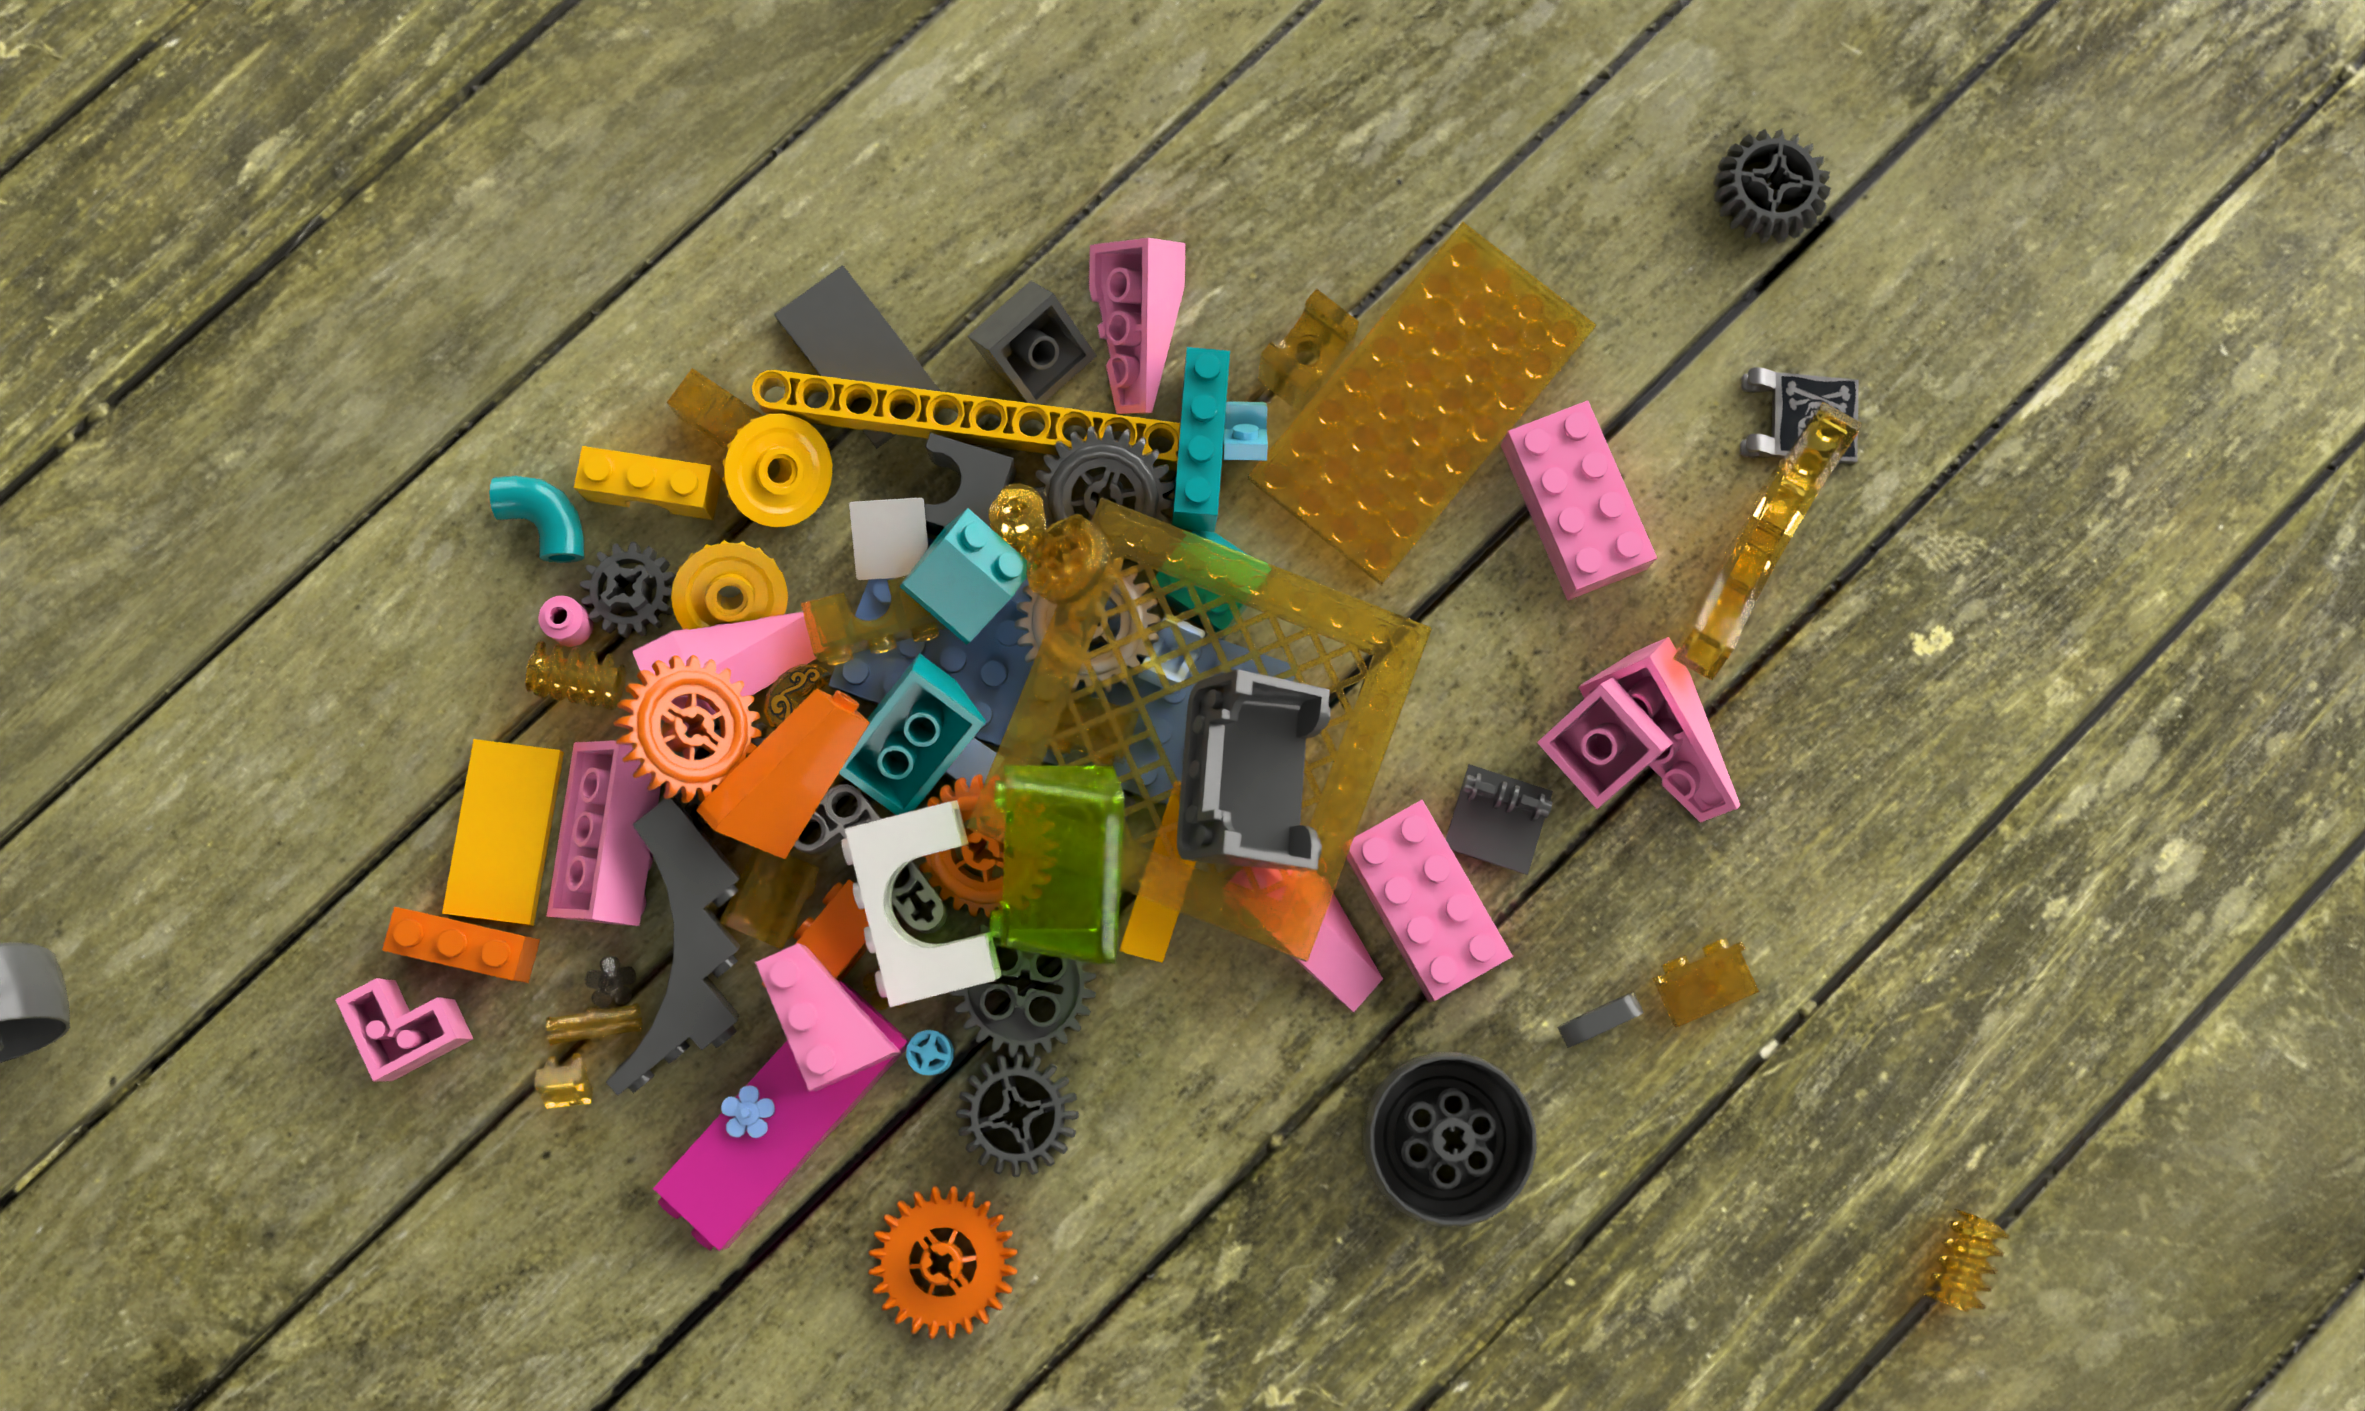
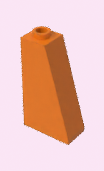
(787, 775)

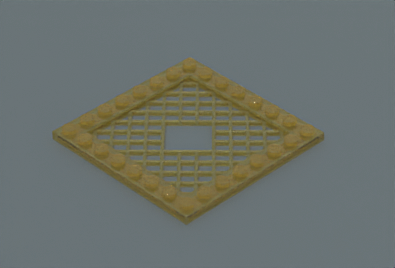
(1391, 639)

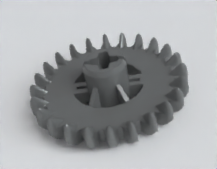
(1117, 457)

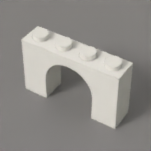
(907, 965)

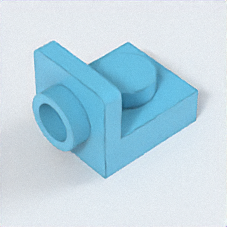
(1245, 431)

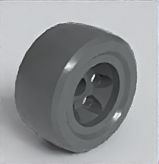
(31, 999)
(1507, 1144)

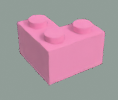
(393, 1036)

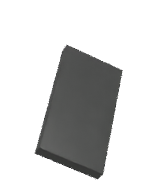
(852, 341)

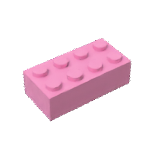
(1578, 500)
(1426, 901)

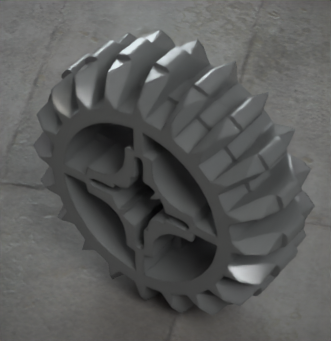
(1800, 184)
(981, 1125)

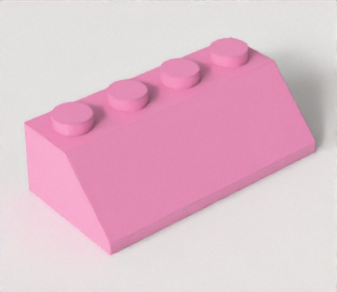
(599, 852)

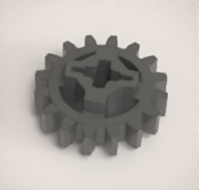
(615, 598)

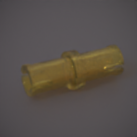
(594, 1024)

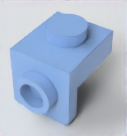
(1175, 669)

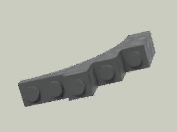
(692, 1005)

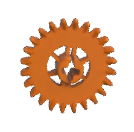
(654, 749)
(948, 870)
(968, 1299)

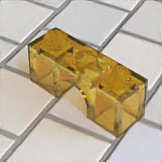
(839, 634)

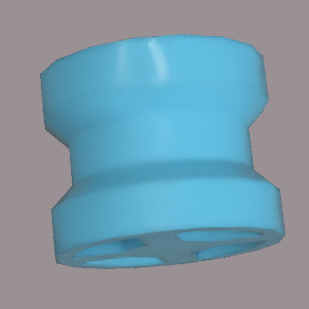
(922, 1051)

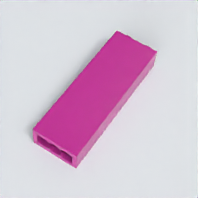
(731, 1179)

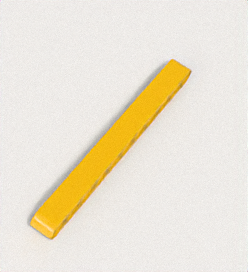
(969, 408)

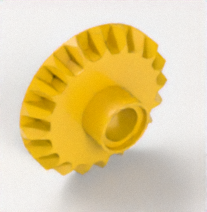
(803, 473)
(727, 564)

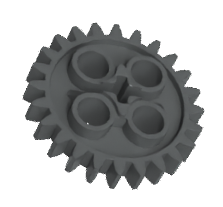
(1017, 1025)

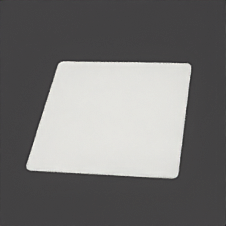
(887, 536)

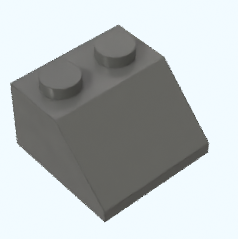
(1032, 344)

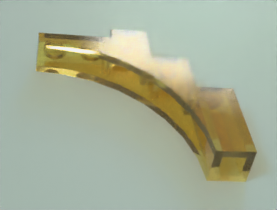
(1762, 540)

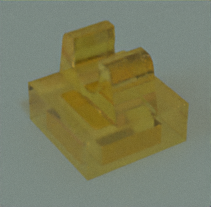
(565, 1084)

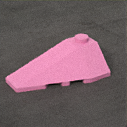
(1139, 300)
(751, 649)
(1665, 691)
(1338, 953)

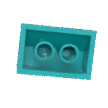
(913, 737)

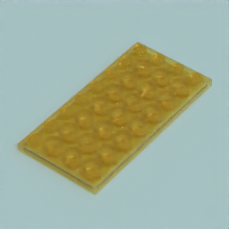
(1421, 403)

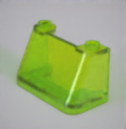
(1060, 861)

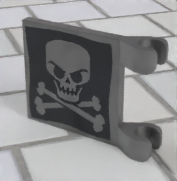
(1793, 405)

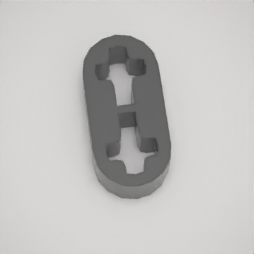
(1600, 1019)

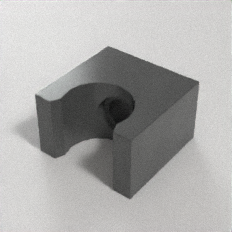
(982, 479)

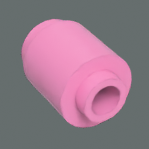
(574, 629)

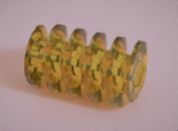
(1016, 515)
(575, 678)
(1967, 1262)

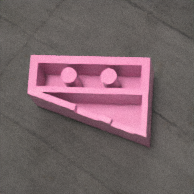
(820, 1019)

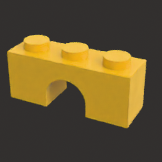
(668, 483)

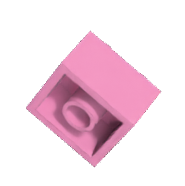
(1604, 742)

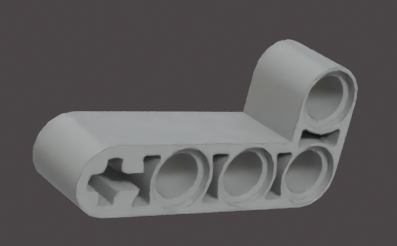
(833, 831)

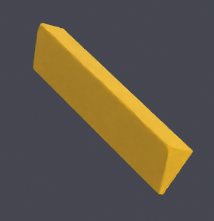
(1151, 923)

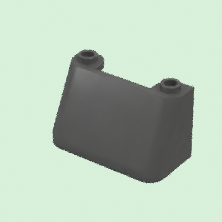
(1248, 771)

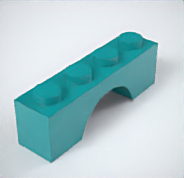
(1201, 439)

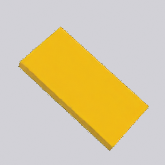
(503, 832)

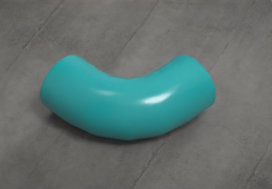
(547, 508)

